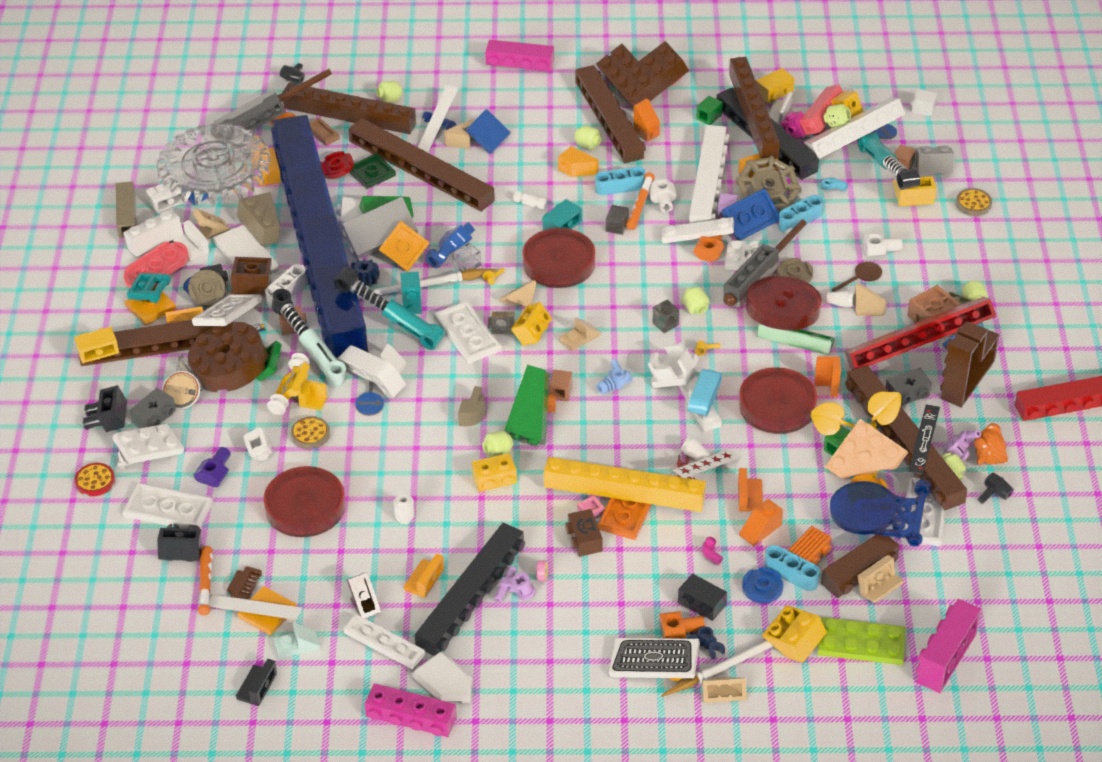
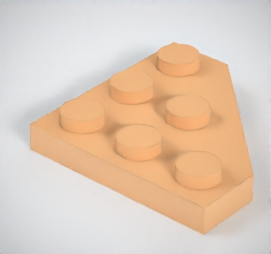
(865, 453)

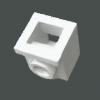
(258, 444)

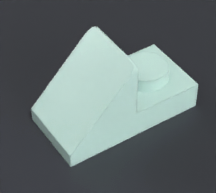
(301, 641)

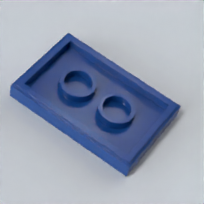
(752, 214)

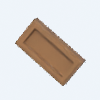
(323, 132)

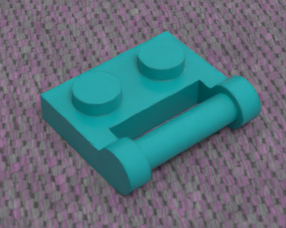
(144, 284)

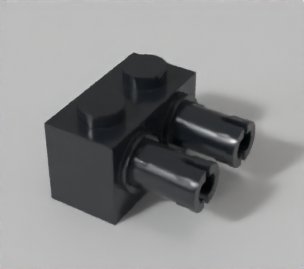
(109, 410)
(179, 543)

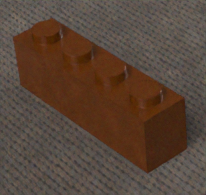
(843, 574)

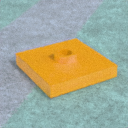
(404, 246)
(148, 311)
(266, 623)

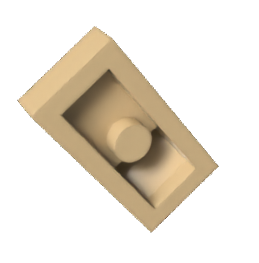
(458, 136)
(210, 224)
(580, 335)

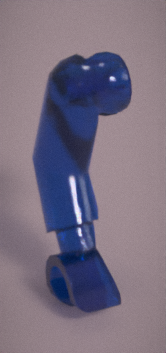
(446, 122)

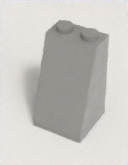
(372, 228)

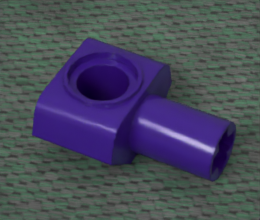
(213, 470)

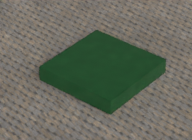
(372, 171)

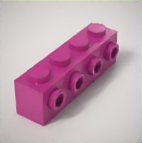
(520, 55)
(410, 710)

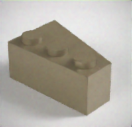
(260, 218)

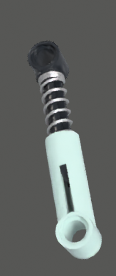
(311, 341)

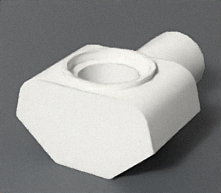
(663, 192)
(876, 245)

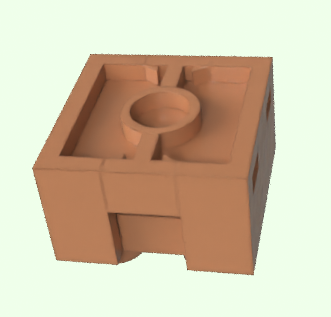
(930, 303)

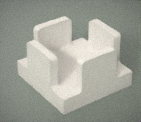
(674, 368)

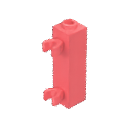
(813, 119)

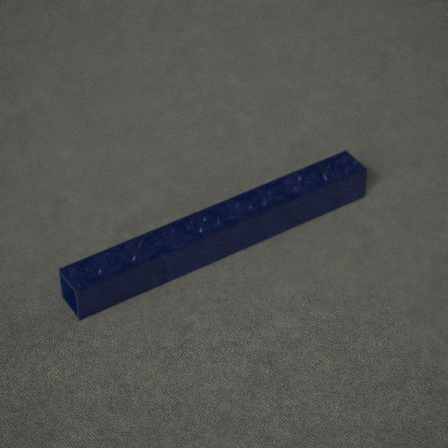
(317, 234)

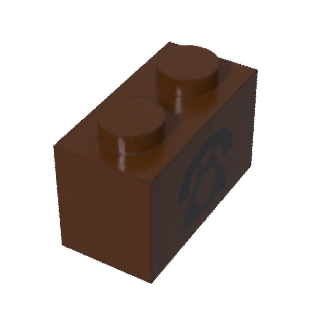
(584, 533)

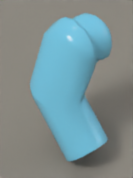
(833, 183)

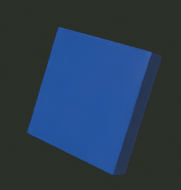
(488, 131)

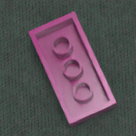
(948, 645)

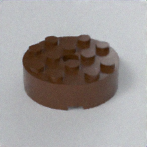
(228, 356)

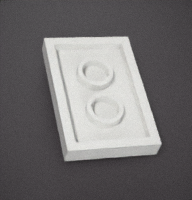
(148, 443)

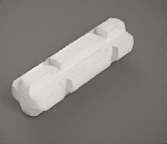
(529, 200)

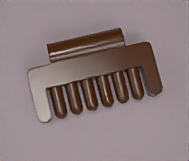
(244, 580)

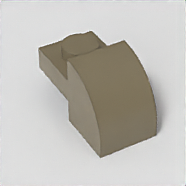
(473, 410)

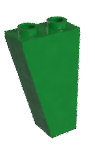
(530, 408)

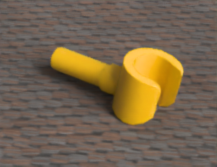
(490, 276)
(701, 347)

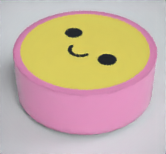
(542, 570)

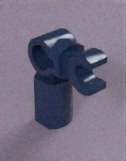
(708, 640)

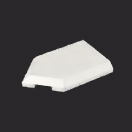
(444, 679)

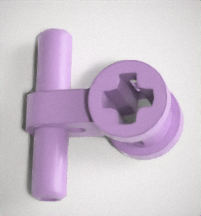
(959, 443)
(516, 583)

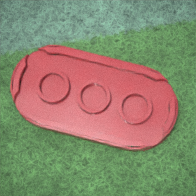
(161, 260)

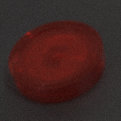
(559, 257)
(783, 303)
(777, 400)
(304, 501)

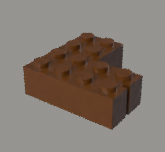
(642, 78)
(967, 362)

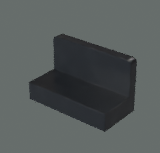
(257, 683)

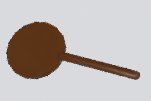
(865, 271)

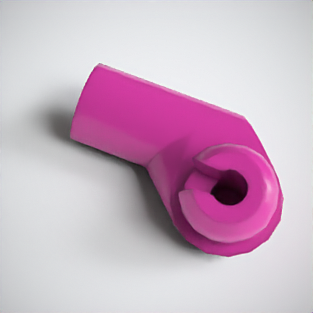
(708, 551)

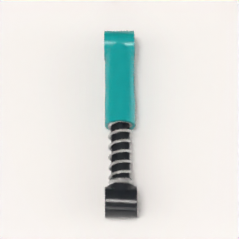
(885, 158)
(428, 334)

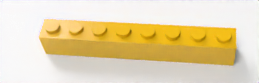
(625, 484)

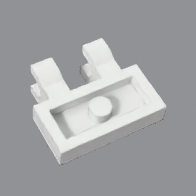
(736, 253)

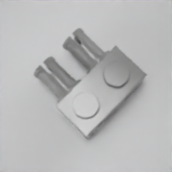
(934, 160)

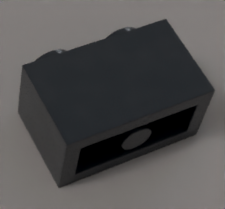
(702, 597)

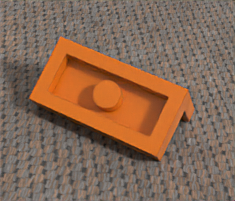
(828, 373)
(749, 491)

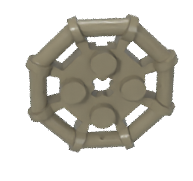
(769, 174)

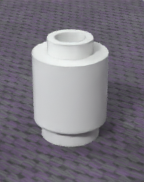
(403, 508)

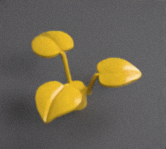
(882, 405)

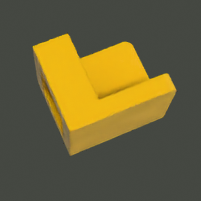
(312, 395)

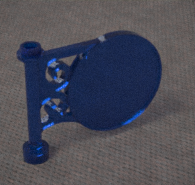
(872, 508)

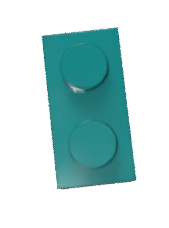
(563, 216)
(411, 292)

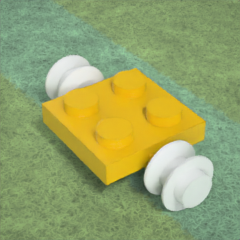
(290, 384)

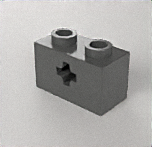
(911, 385)
(152, 409)

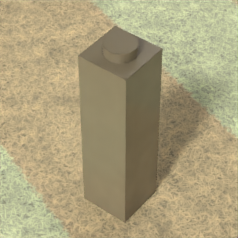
(125, 207)

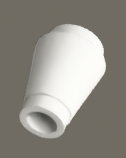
(841, 298)
(694, 449)

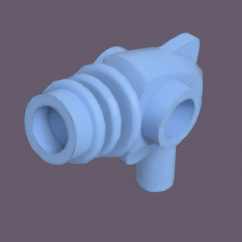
(615, 380)

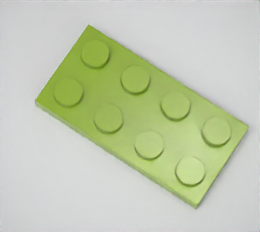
(863, 641)

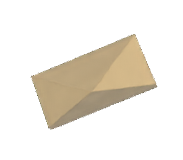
(521, 296)
(868, 303)
(724, 689)

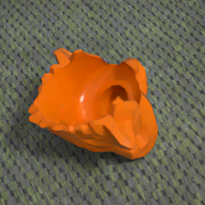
(991, 446)

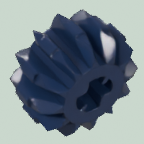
(367, 271)

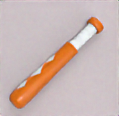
(638, 206)
(206, 559)

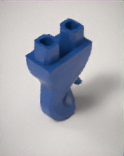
(449, 243)

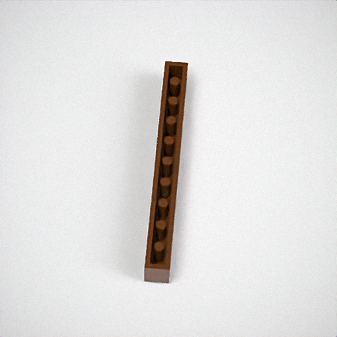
(422, 165)
(945, 484)

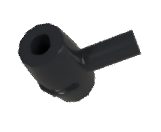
(292, 73)
(996, 485)

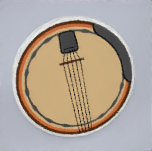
(183, 388)

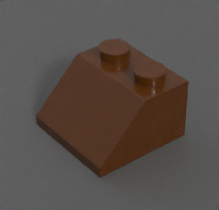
(251, 275)

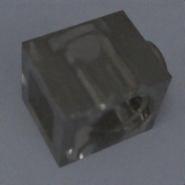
(617, 219)
(665, 316)
(508, 317)

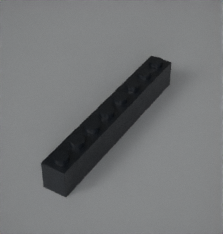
(790, 150)
(470, 589)

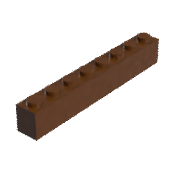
(351, 108)
(754, 108)
(610, 114)
(153, 341)

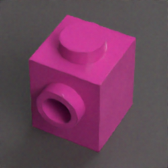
(792, 125)

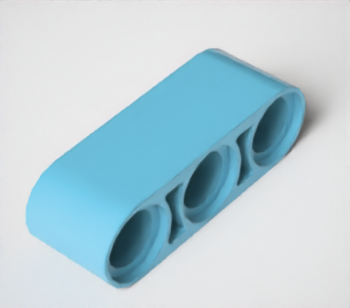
(619, 180)
(806, 209)
(704, 392)
(792, 567)

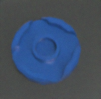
(762, 585)

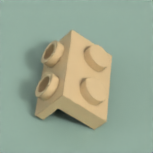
(879, 580)

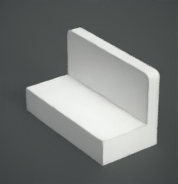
(780, 109)
(193, 240)

